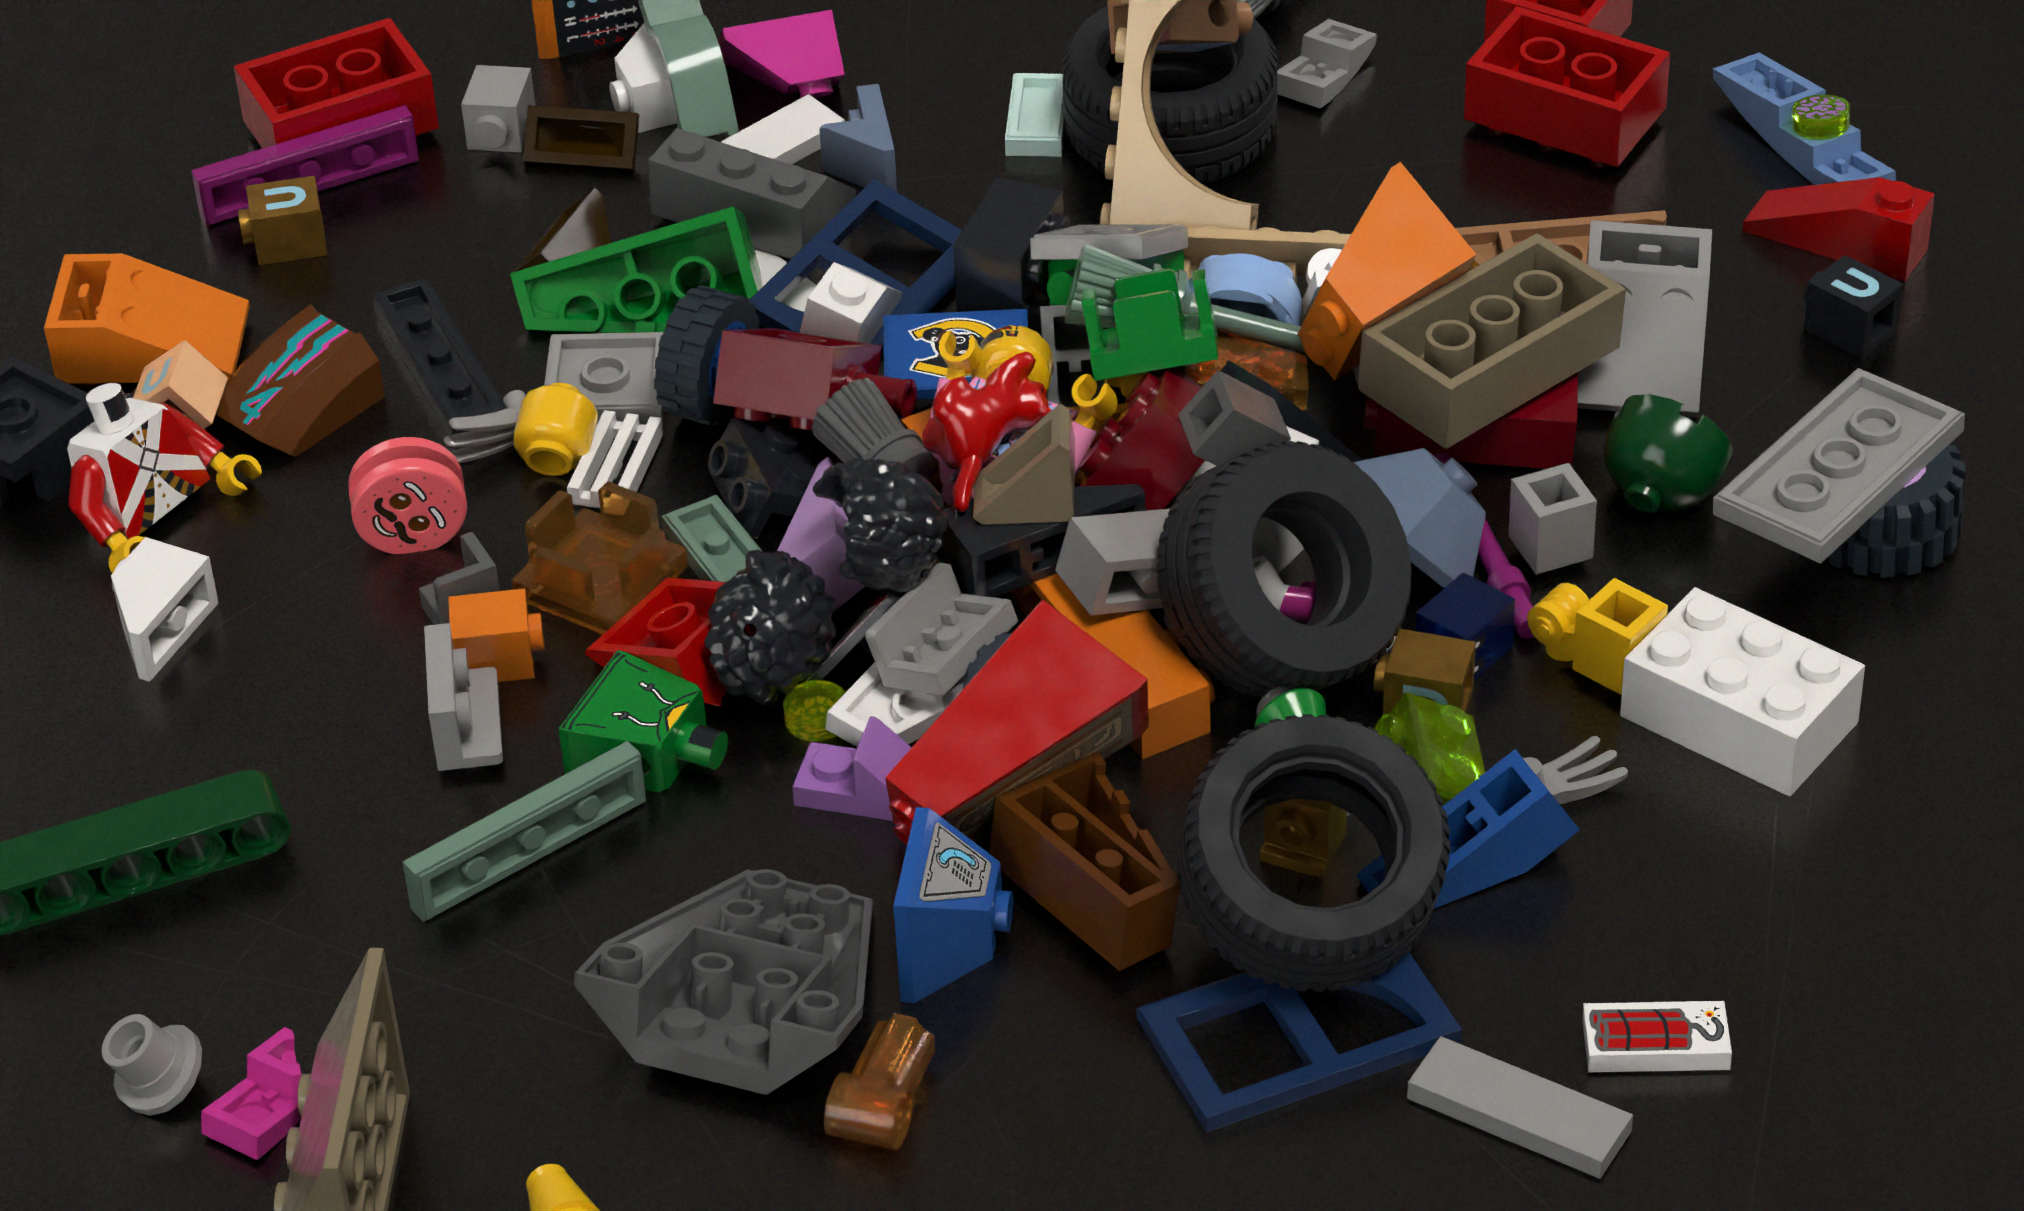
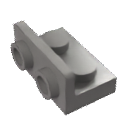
(461, 705)

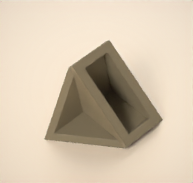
(1032, 477)

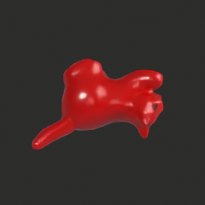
(973, 421)

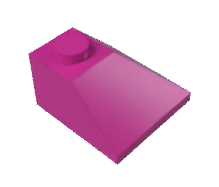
(787, 53)

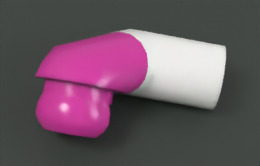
(1290, 600)

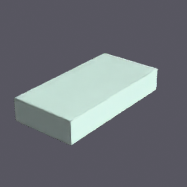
(1035, 116)

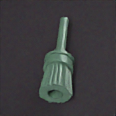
(1100, 269)

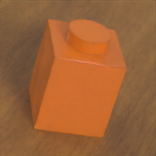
(497, 632)

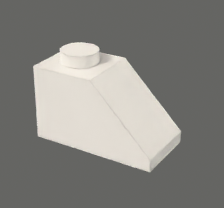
(643, 83)
(848, 305)
(161, 601)

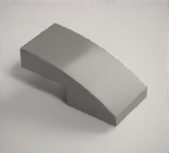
(1326, 64)

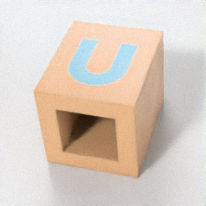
(184, 382)

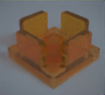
(596, 563)

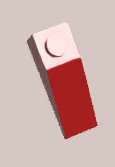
(1866, 219)

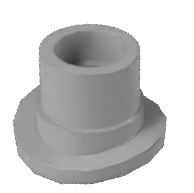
(151, 1063)

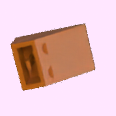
(123, 313)

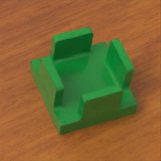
(1150, 326)

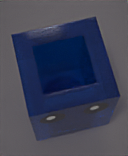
(1472, 613)

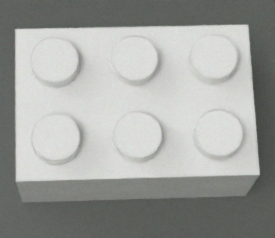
(1742, 691)

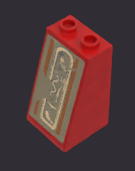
(1026, 713)

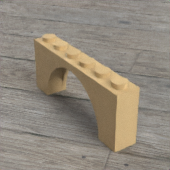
(1143, 171)

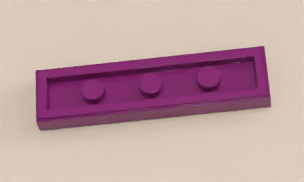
(330, 155)

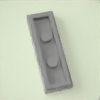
(1520, 1107)

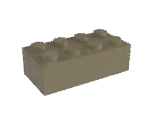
(1491, 340)

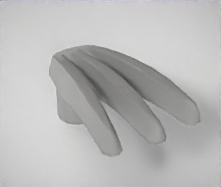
(487, 432)
(1572, 781)

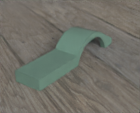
(693, 66)

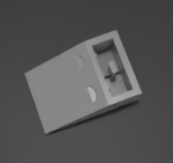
(1662, 316)

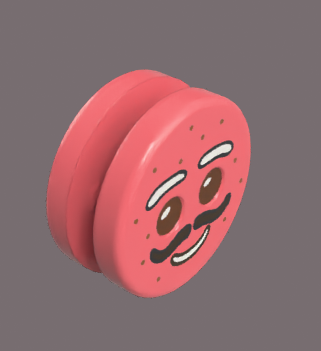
(407, 495)

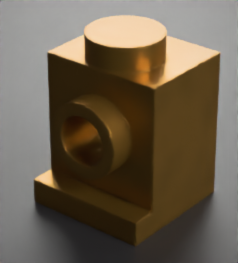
(1303, 835)

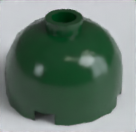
(1663, 456)

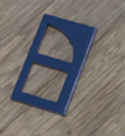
(824, 251)
(1400, 986)

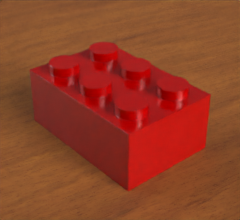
(335, 84)
(1566, 86)

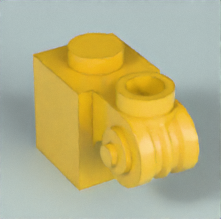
(1596, 630)

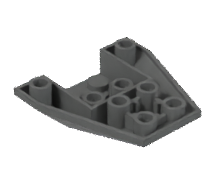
(737, 980)

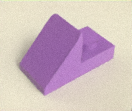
(851, 778)

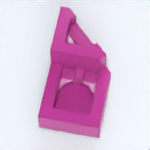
(261, 1106)

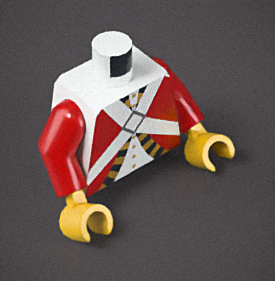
(140, 465)

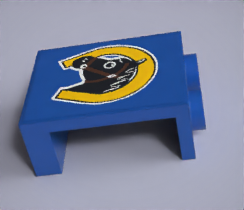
(914, 339)

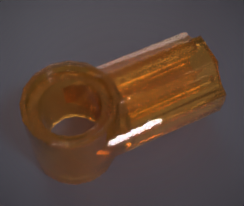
(878, 1096)

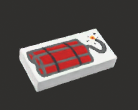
(1656, 1036)

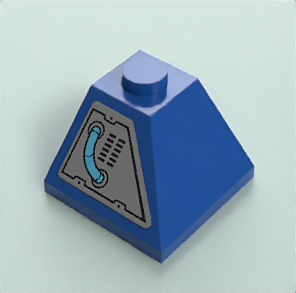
(945, 907)

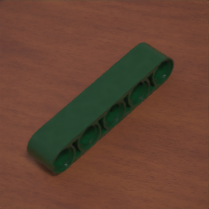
(139, 848)

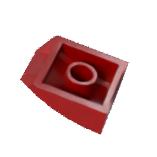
(669, 633)

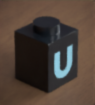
(1852, 306)

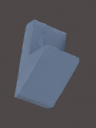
(863, 145)

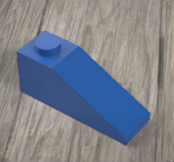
(1496, 831)

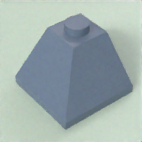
(1434, 509)

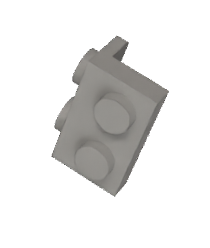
(935, 633)

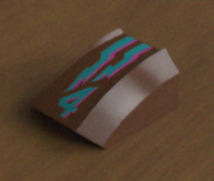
(302, 383)

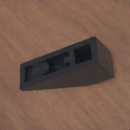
(1009, 556)

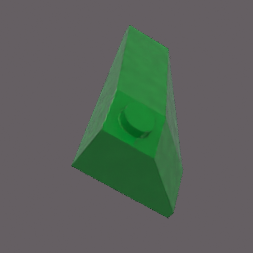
(639, 278)

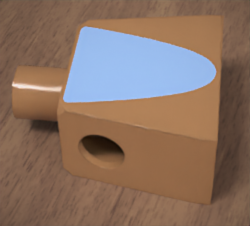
(1195, 27)

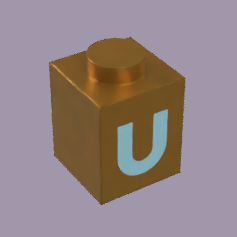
(284, 220)
(1428, 667)

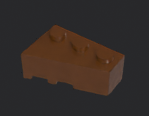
(1087, 861)

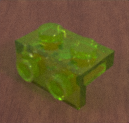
(1439, 739)

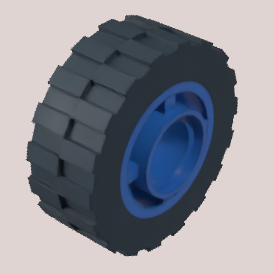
(691, 351)

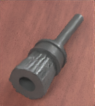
(864, 426)

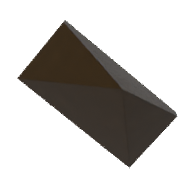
(581, 137)
(574, 231)

